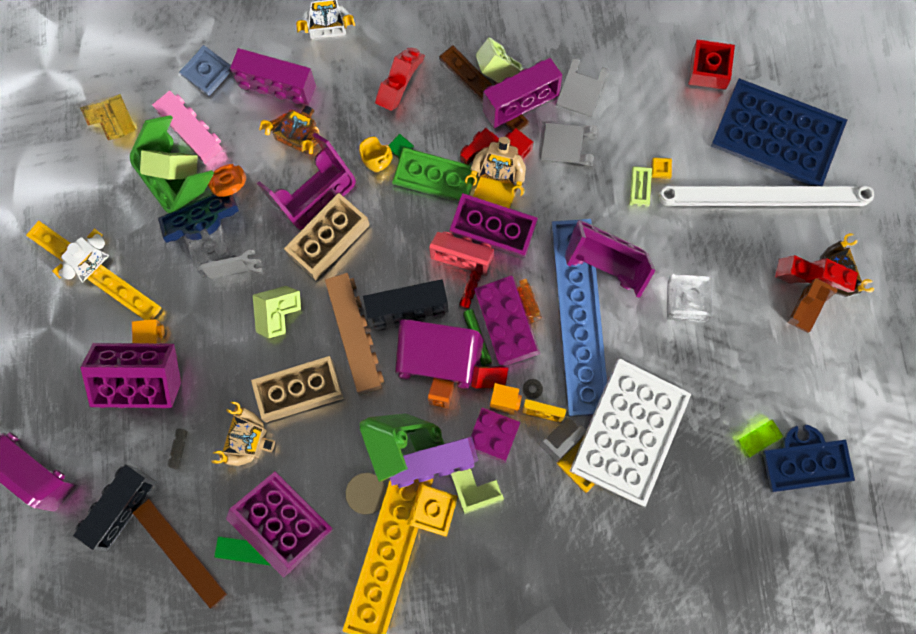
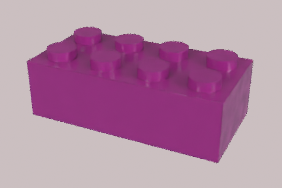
(273, 77)
(521, 92)
(493, 225)
(507, 321)

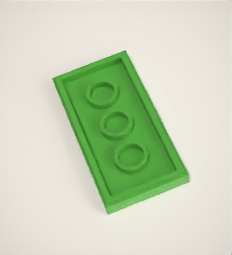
(432, 175)

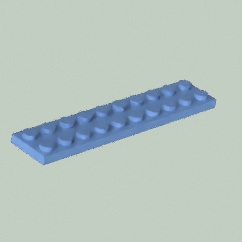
(579, 326)

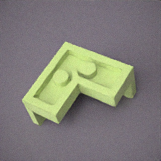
(495, 62)
(168, 165)
(271, 307)
(475, 497)

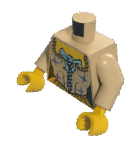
(500, 163)
(244, 438)

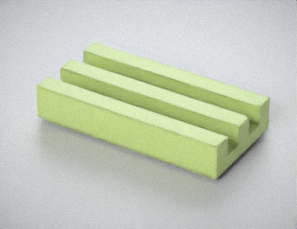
(639, 201)

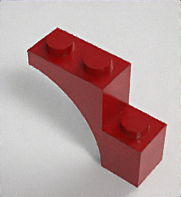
(402, 69)
(484, 138)
(798, 270)

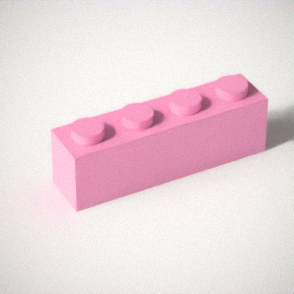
(187, 127)

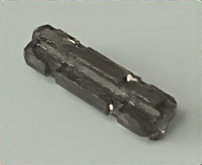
(177, 448)

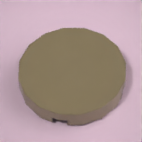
(365, 493)

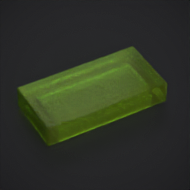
(760, 438)

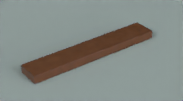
(474, 80)
(180, 553)

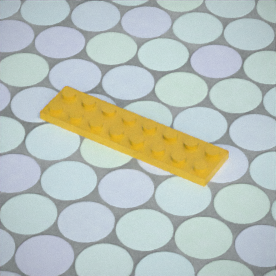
(384, 563)

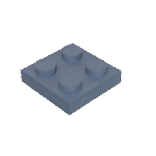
(206, 70)

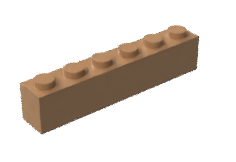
(353, 334)

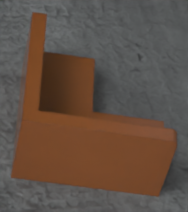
(810, 304)

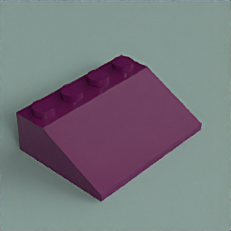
(278, 523)

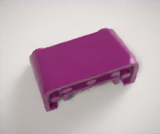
(438, 352)

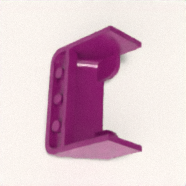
(318, 191)
(611, 255)
(29, 478)

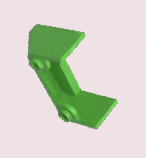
(170, 193)
(388, 435)

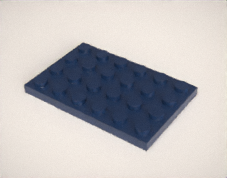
(779, 133)

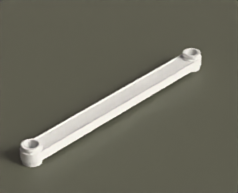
(766, 195)

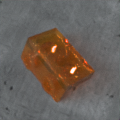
(529, 301)

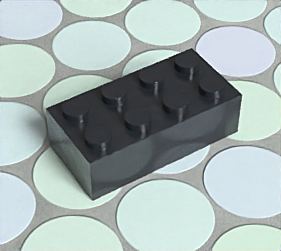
(406, 303)
(114, 508)

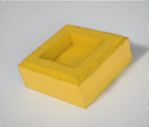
(661, 168)

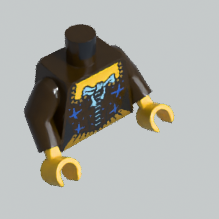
(843, 256)

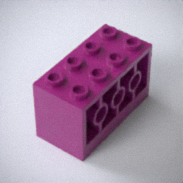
(131, 375)

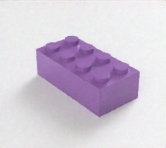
(437, 459)

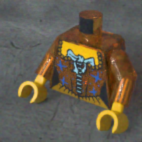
(294, 129)

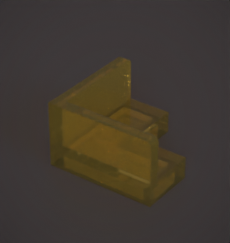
(112, 116)

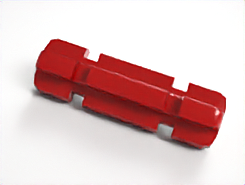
(469, 290)

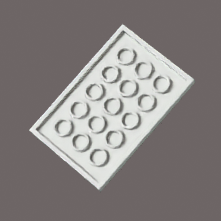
(630, 432)

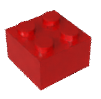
(711, 64)

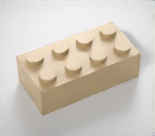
(327, 236)
(297, 389)

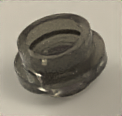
(532, 382)

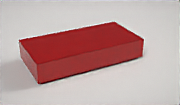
(489, 375)

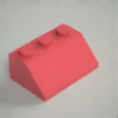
(461, 252)

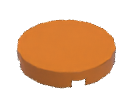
(227, 180)

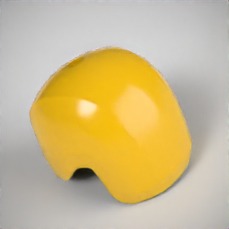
(374, 155)

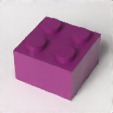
(494, 434)

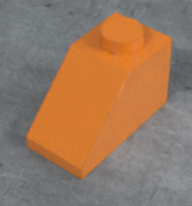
(441, 393)

